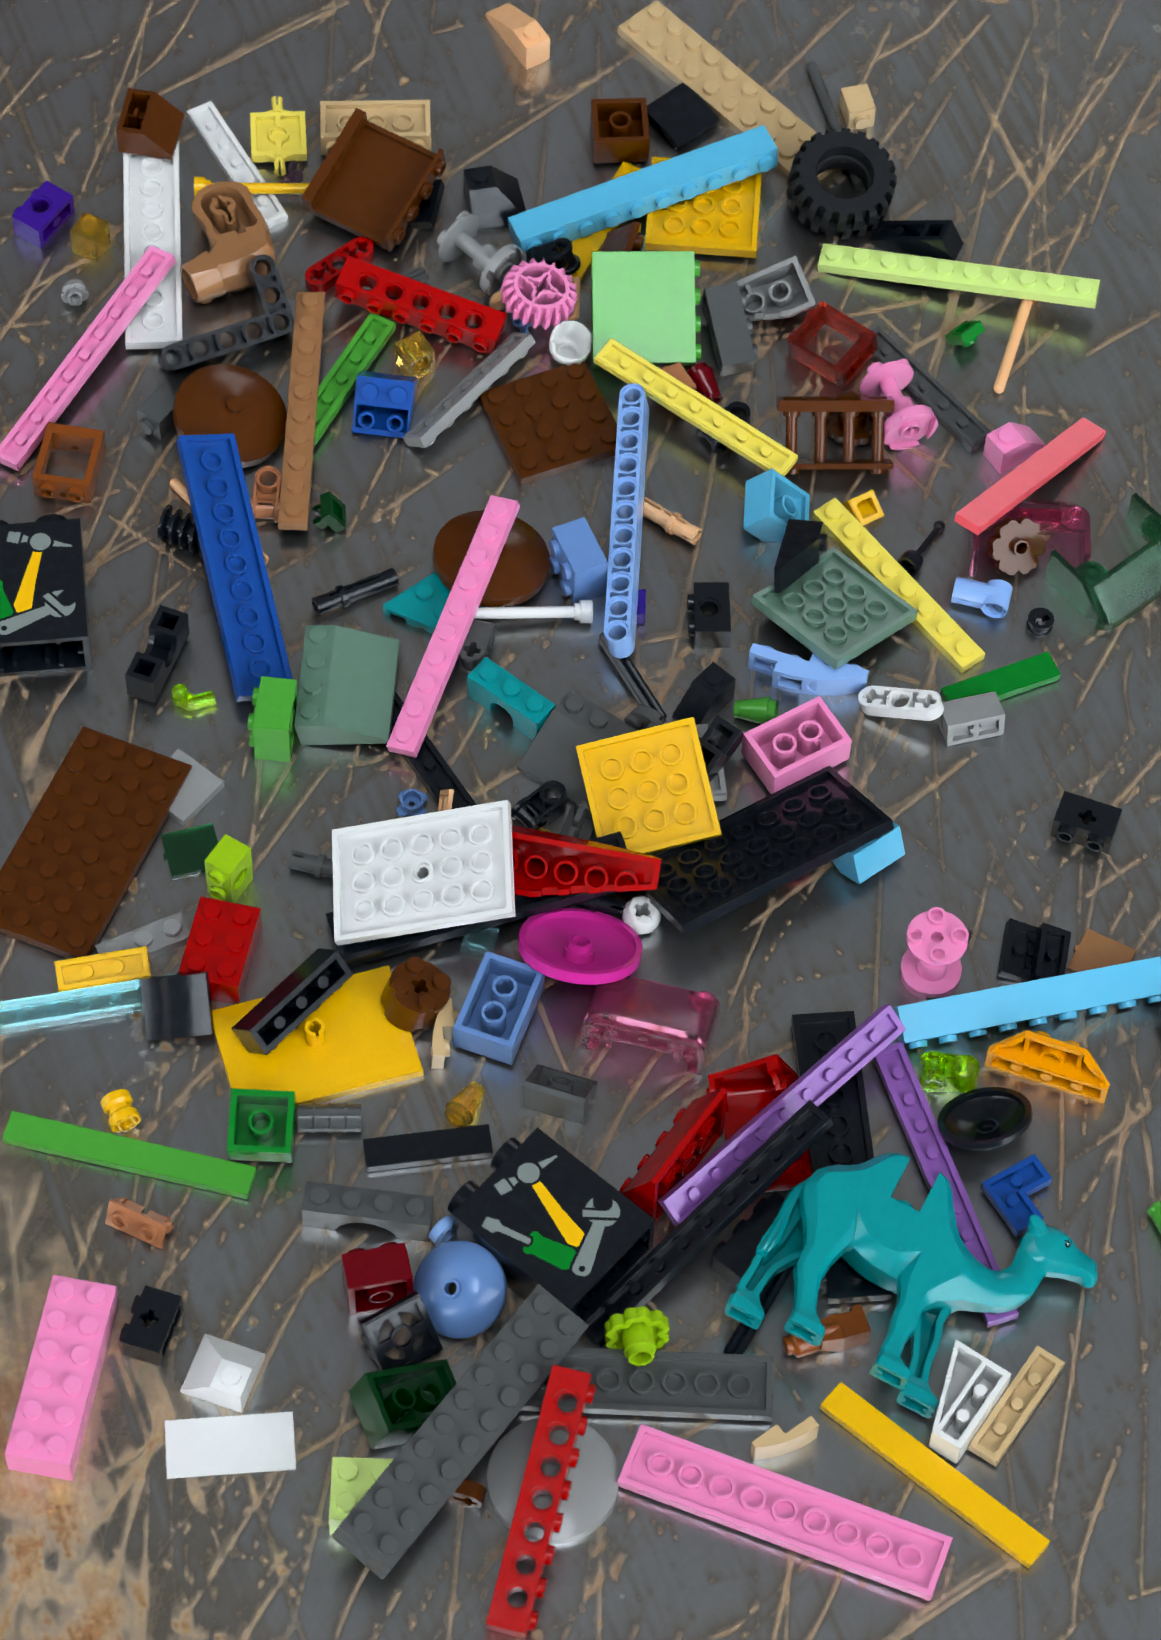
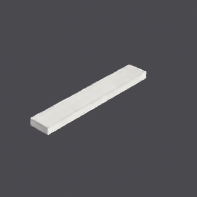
(233, 158)

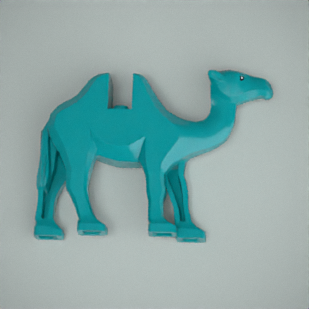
(903, 1250)

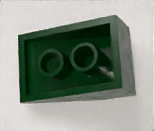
(399, 1400)

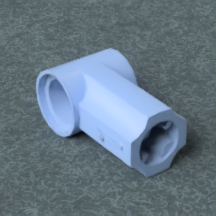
(990, 597)

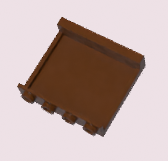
(373, 182)

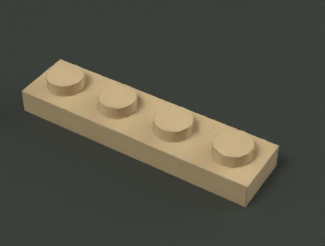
(1016, 1406)

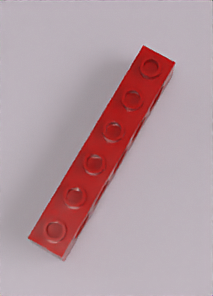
(413, 293)

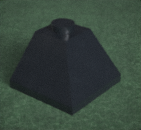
(492, 197)

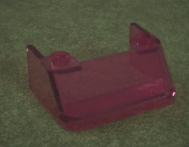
(1050, 516)

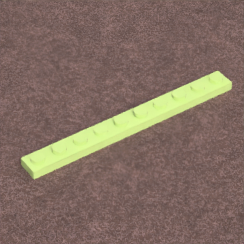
(959, 275)

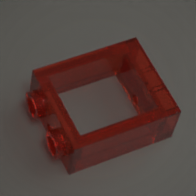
(851, 362)

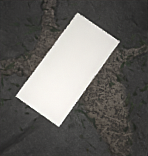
(230, 1445)

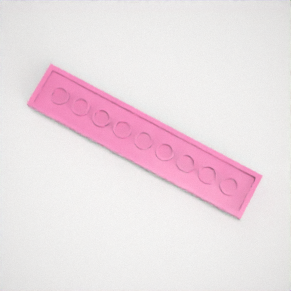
(785, 1512)

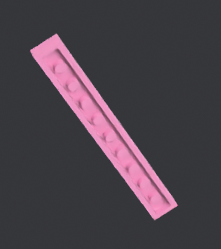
(85, 357)
(453, 626)

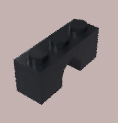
(151, 669)

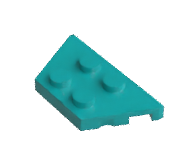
(421, 603)

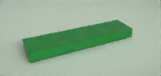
(1007, 680)

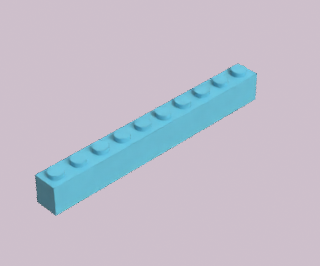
(646, 190)
(1030, 1002)

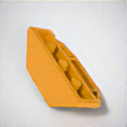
(1050, 1063)

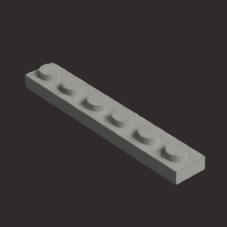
(468, 390)

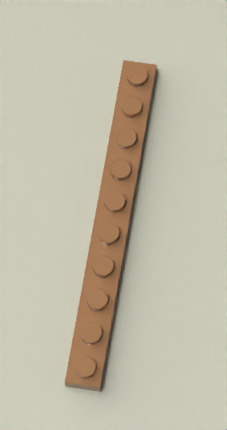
(301, 411)

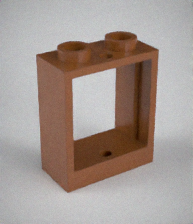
(75, 440)

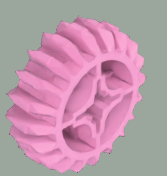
(538, 293)

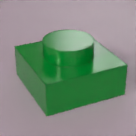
(965, 333)

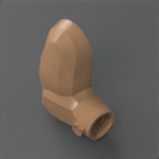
(235, 237)

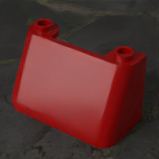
(750, 1091)

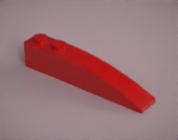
(571, 865)

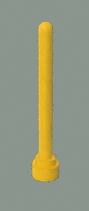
(258, 188)

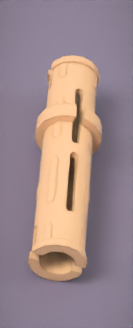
(671, 522)

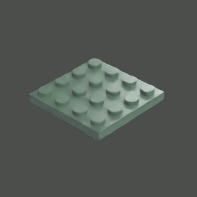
(836, 609)

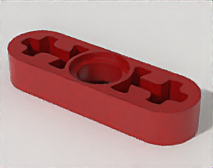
(330, 277)

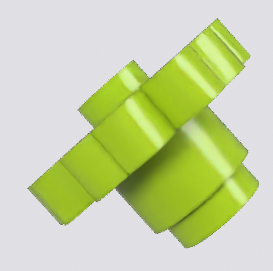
(637, 1334)

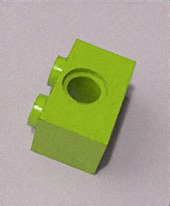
(228, 869)

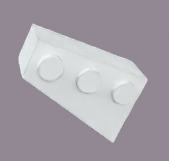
(967, 1399)

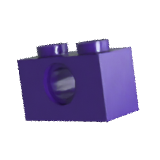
(43, 214)

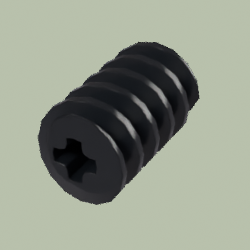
(179, 530)

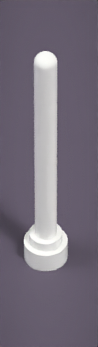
(579, 611)

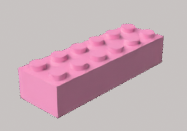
(62, 1378)

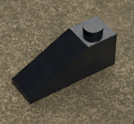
(919, 238)
(799, 551)

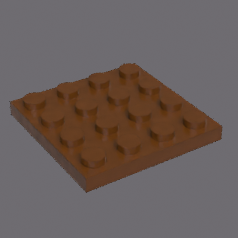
(551, 422)

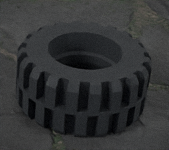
(845, 152)

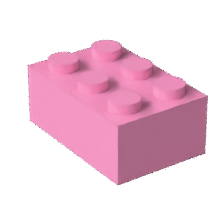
(796, 745)

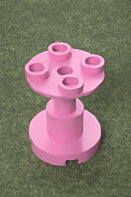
(908, 421)
(934, 953)

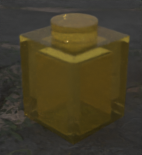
(90, 236)

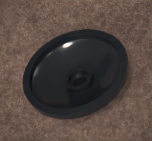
(985, 1118)

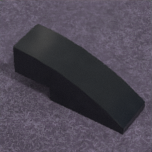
(719, 745)

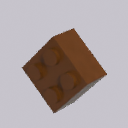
(619, 130)

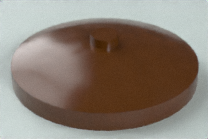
(229, 402)
(519, 570)

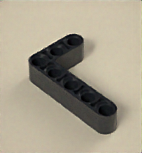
(237, 331)

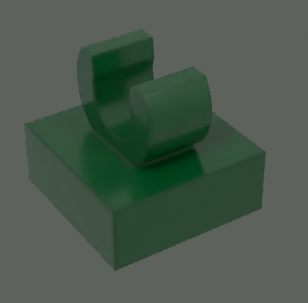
(331, 513)

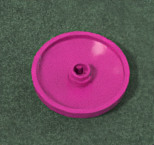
(580, 946)

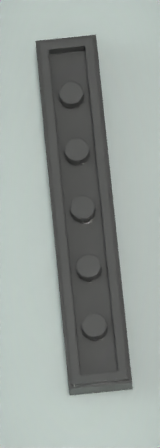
(929, 392)

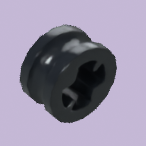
(1035, 628)

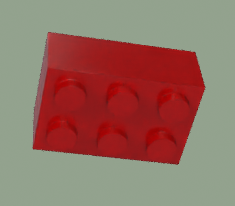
(224, 945)

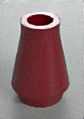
(705, 381)

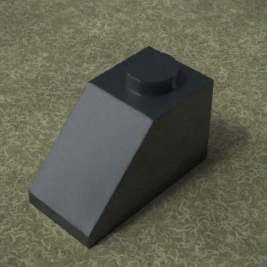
(706, 695)

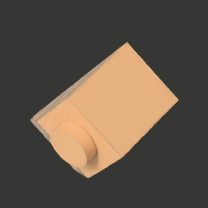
(521, 35)

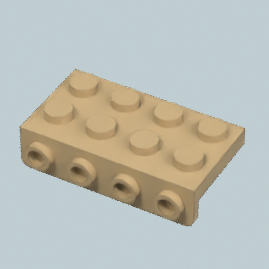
(402, 117)

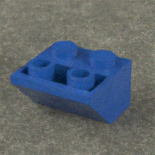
(384, 404)

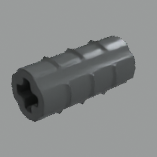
(329, 1118)

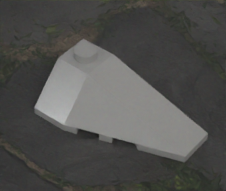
(773, 292)

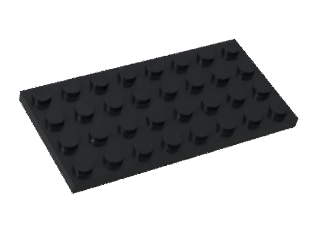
(765, 848)

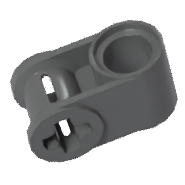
(476, 645)

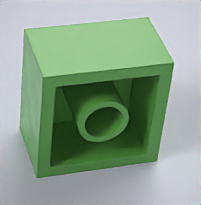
(273, 719)

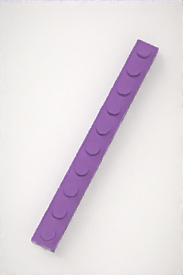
(814, 1085)
(933, 1154)

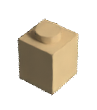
(857, 106)

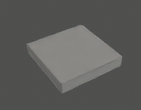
(196, 791)

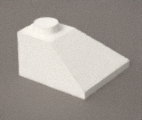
(223, 1373)

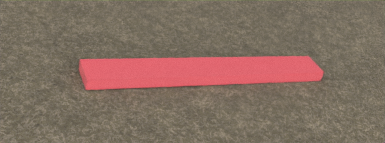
(1029, 476)

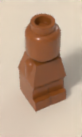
(841, 1333)

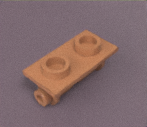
(131, 1220)

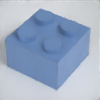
(578, 561)

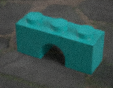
(493, 685)

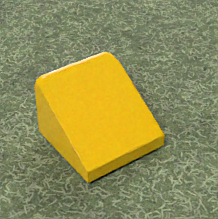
(864, 507)

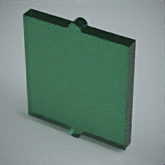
(188, 849)

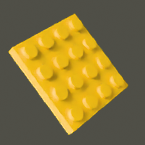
(710, 223)
(650, 787)

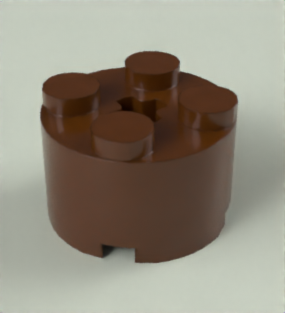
(415, 995)

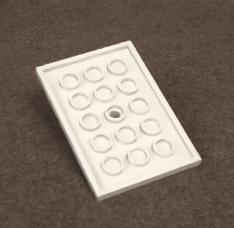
(423, 873)

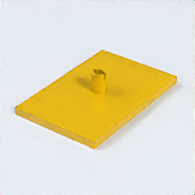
(332, 1053)

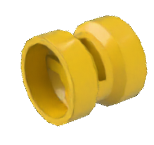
(120, 1111)

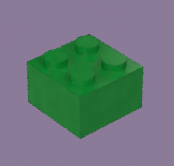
(261, 1125)

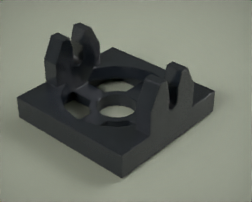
(371, 1326)

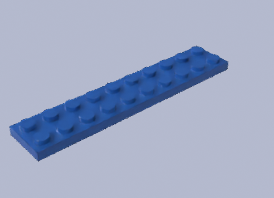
(233, 561)

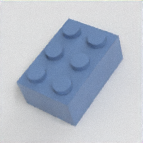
(498, 1008)

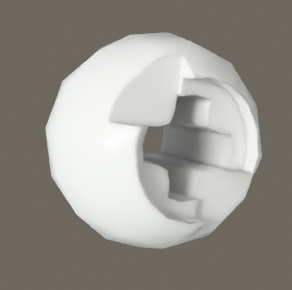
(639, 906)

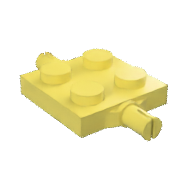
(278, 136)

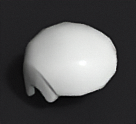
(570, 342)

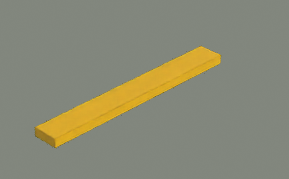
(935, 1475)

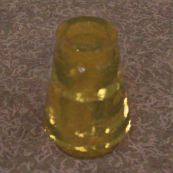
(464, 1105)

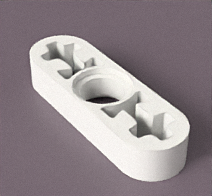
(913, 709)

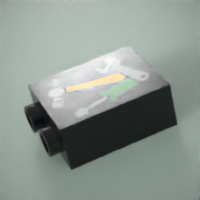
(43, 597)
(552, 1223)

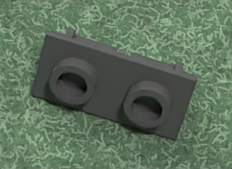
(579, 821)

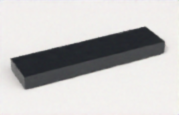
(427, 1148)

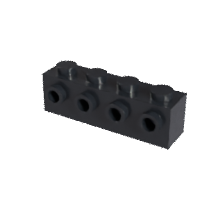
(292, 1001)

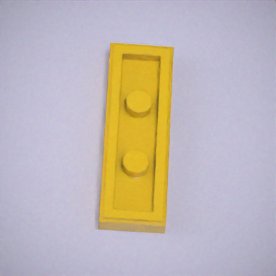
(102, 969)

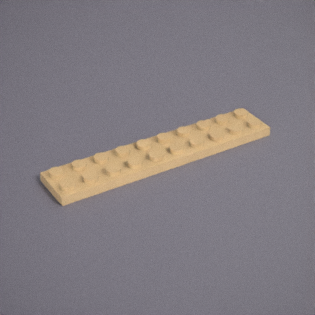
(717, 80)

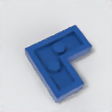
(1011, 1191)

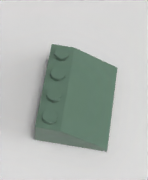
(346, 686)

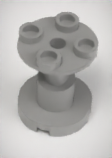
(487, 258)

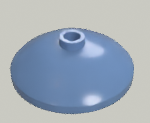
(479, 1290)

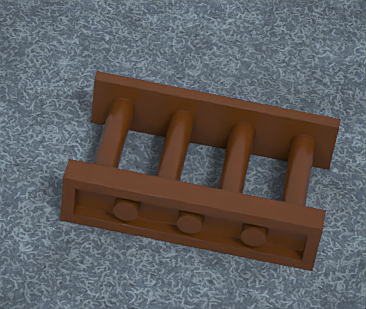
(849, 408)

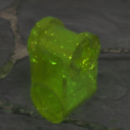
(947, 1072)

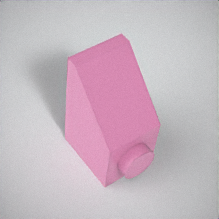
(1010, 446)

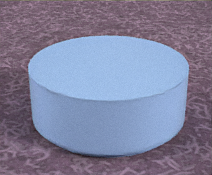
(442, 1231)

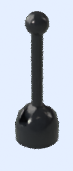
(912, 559)

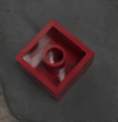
(376, 1277)

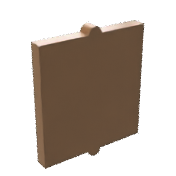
(1098, 952)

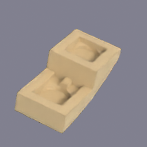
(777, 1443)

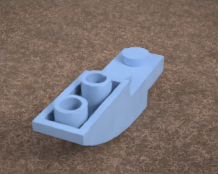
(804, 676)

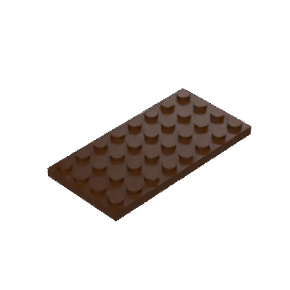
(86, 843)

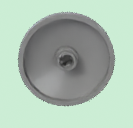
(592, 1488)

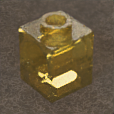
(415, 356)

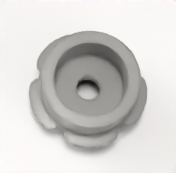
(77, 287)

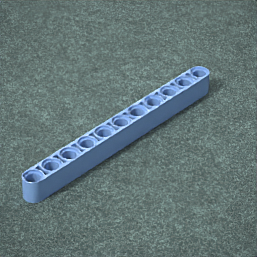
(626, 521)

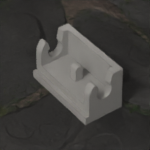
(972, 719)

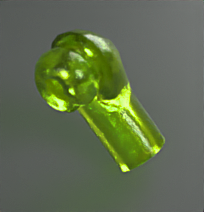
(190, 701)

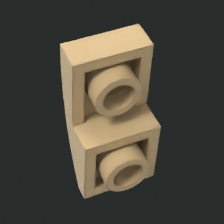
(442, 1034)

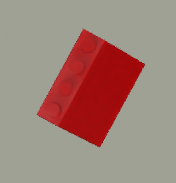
(677, 1151)

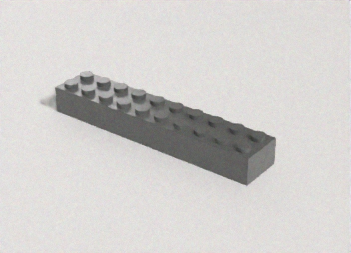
(459, 1432)

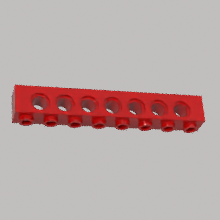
(561, 1384)

